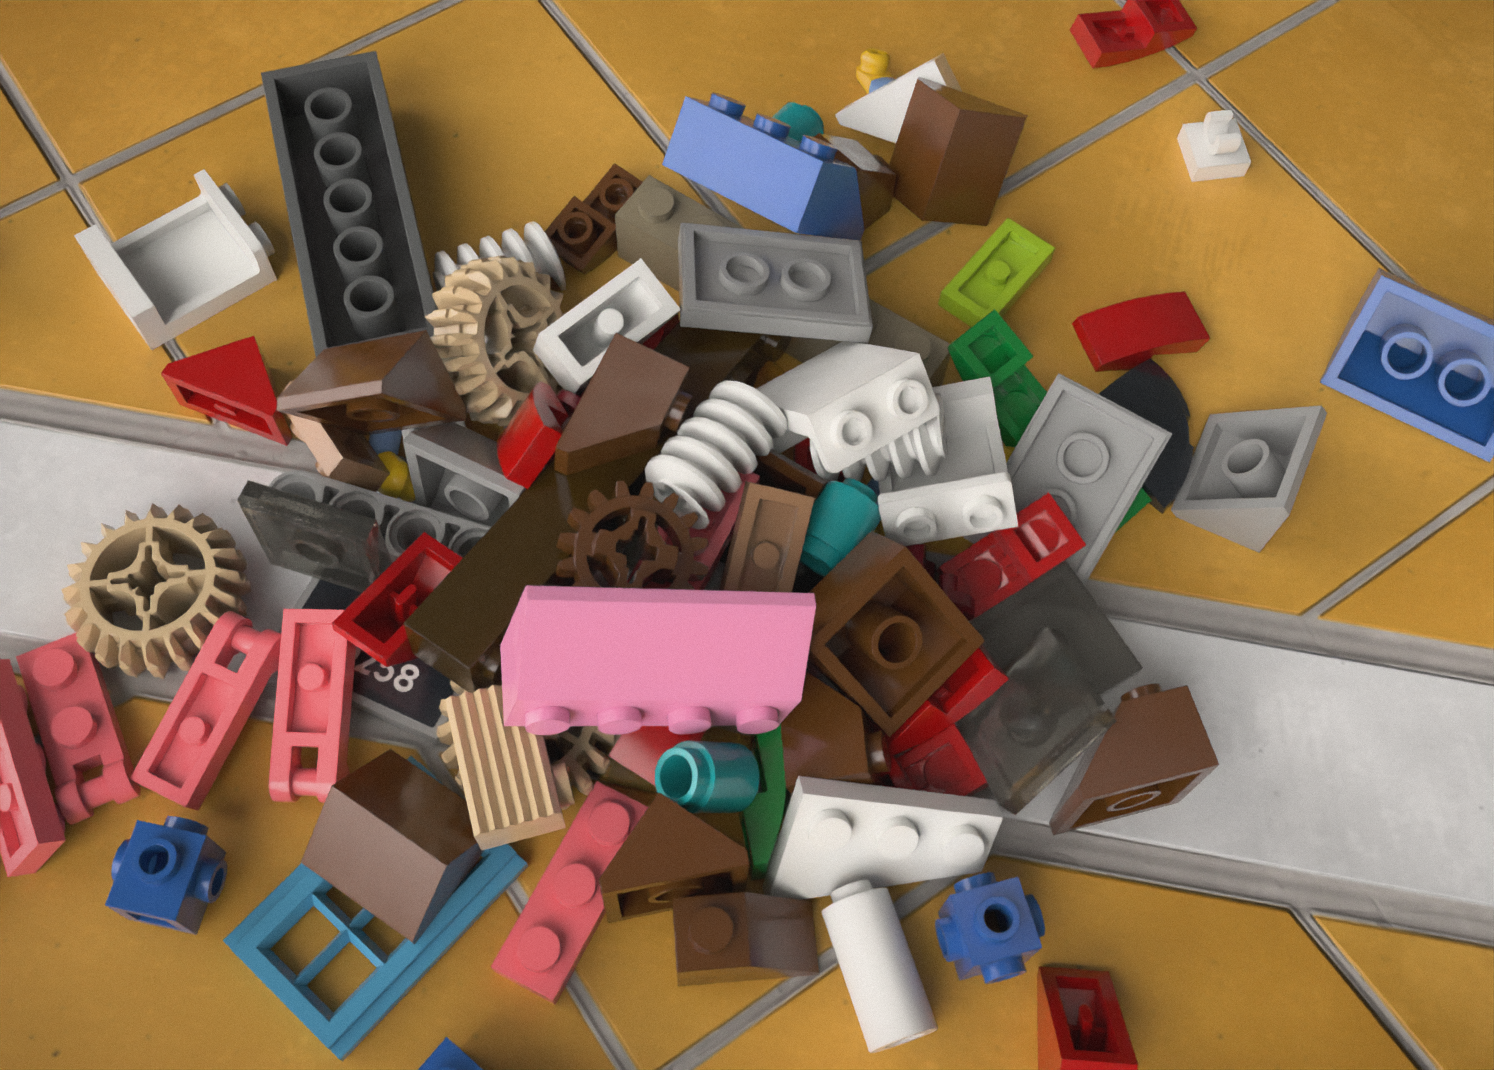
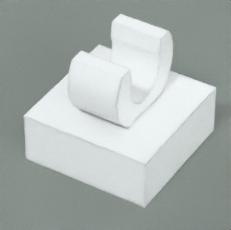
(1214, 147)

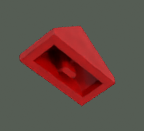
(232, 387)
(378, 614)
(1081, 1022)

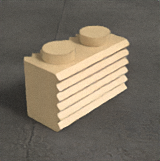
(505, 772)

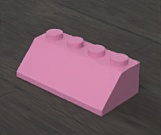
(654, 659)

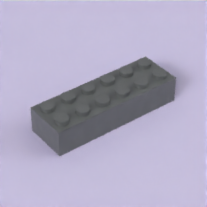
(348, 202)

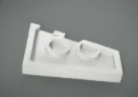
(876, 834)

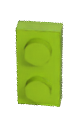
(996, 274)

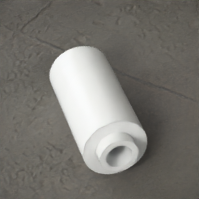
(877, 966)

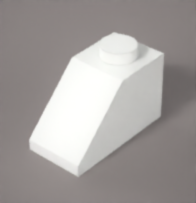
(884, 109)
(627, 305)

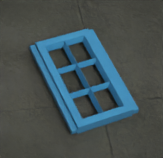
(393, 973)

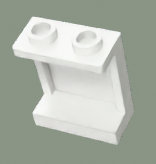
(183, 263)
(852, 401)
(972, 485)

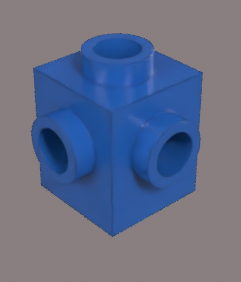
(167, 874)
(973, 945)

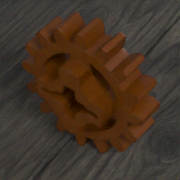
(605, 548)

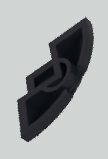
(1155, 397)

